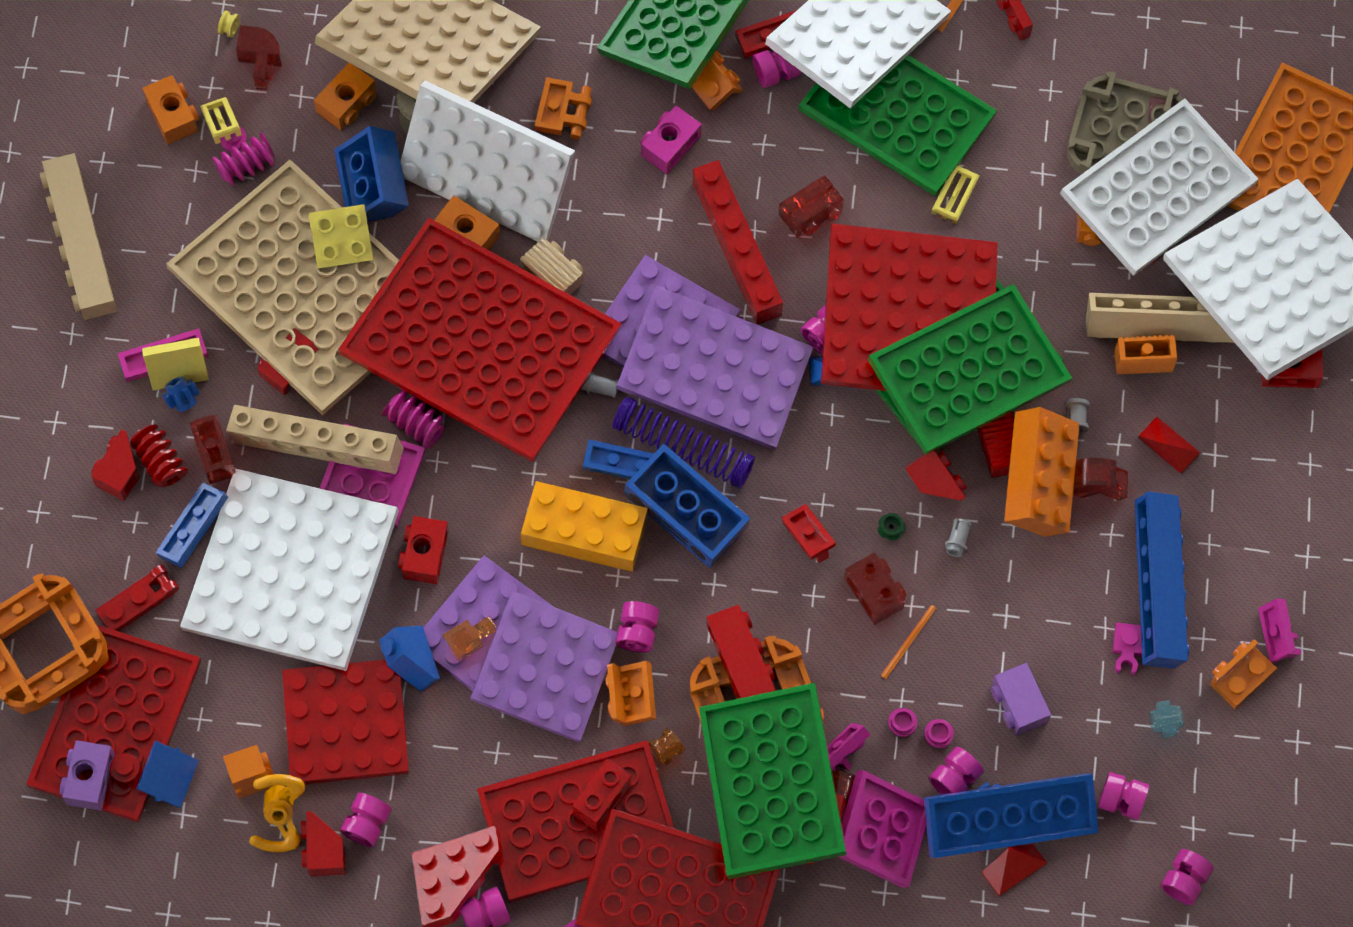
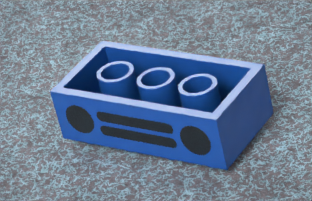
(686, 506)

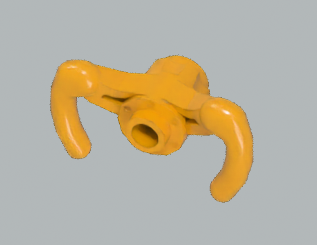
(279, 810)

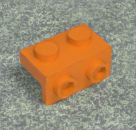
(716, 82)
(631, 693)

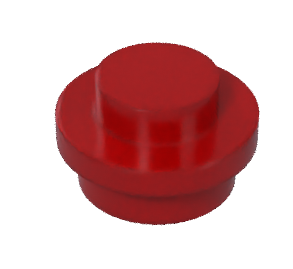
(125, 768)

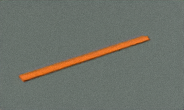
(908, 642)

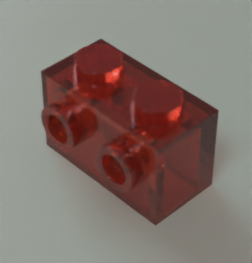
(875, 588)

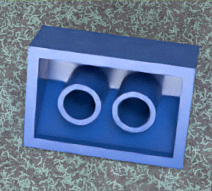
(372, 173)

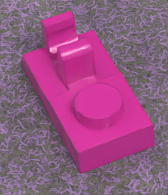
(1277, 631)
(847, 742)

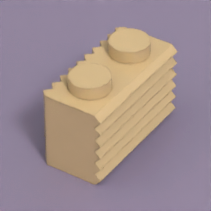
(549, 264)

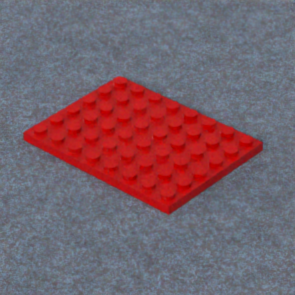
(480, 339)

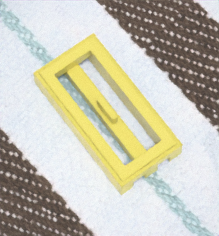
(225, 131)
(945, 213)

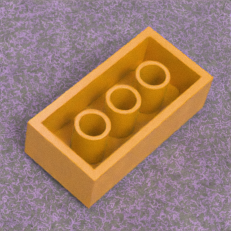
(584, 526)

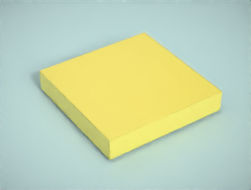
(173, 361)

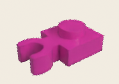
(1128, 644)

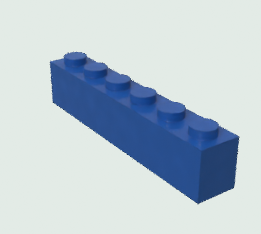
(1161, 580)

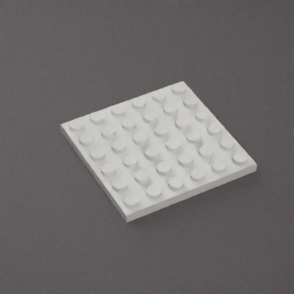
(1273, 277)
(290, 569)

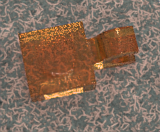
(466, 638)

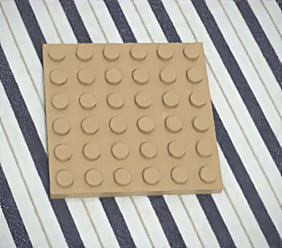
(435, 41)

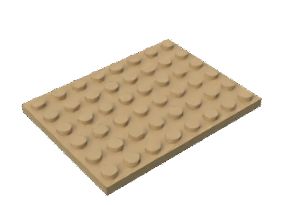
(264, 281)

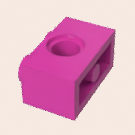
(665, 153)

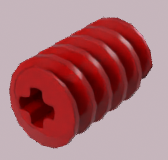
(156, 456)

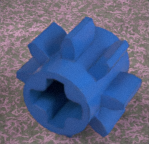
(180, 394)

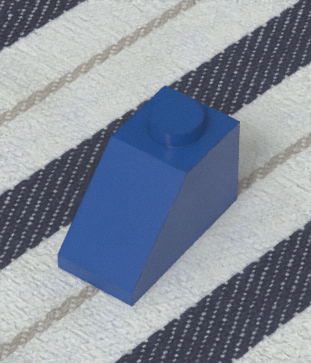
(410, 656)

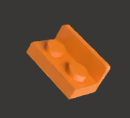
(1242, 674)

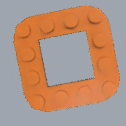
(780, 654)
(67, 672)

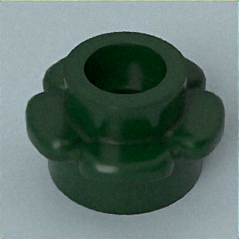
(891, 519)

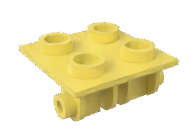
(340, 236)

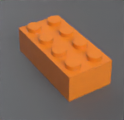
(1041, 472)

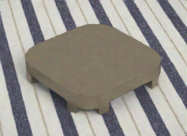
(1111, 115)

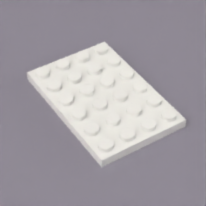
(854, 42)
(485, 161)
(1158, 186)

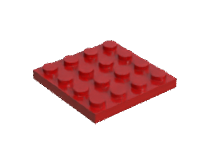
(345, 722)

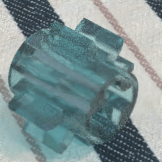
(1166, 719)

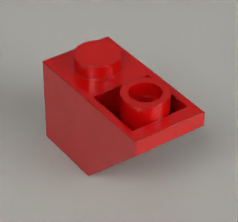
(117, 469)
(934, 478)
(324, 848)

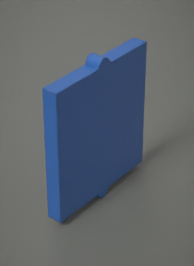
(167, 774)

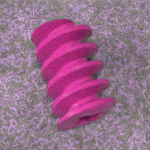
(244, 160)
(414, 419)

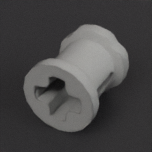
(1077, 412)

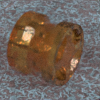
(666, 746)

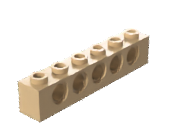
(315, 439)

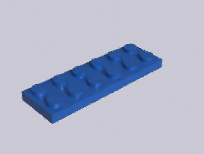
(1011, 815)

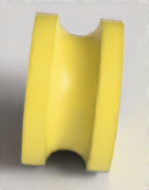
(228, 24)

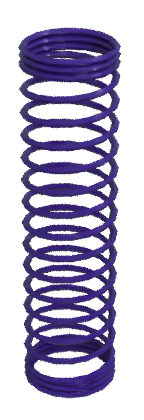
(625, 412)

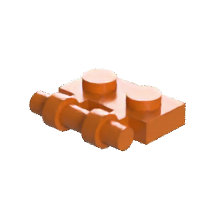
(554, 105)

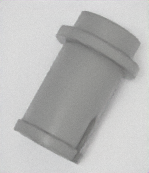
(601, 385)
(957, 542)

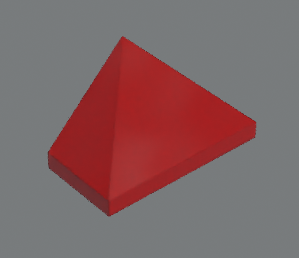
(1169, 445)
(1013, 867)

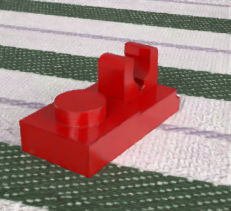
(809, 533)

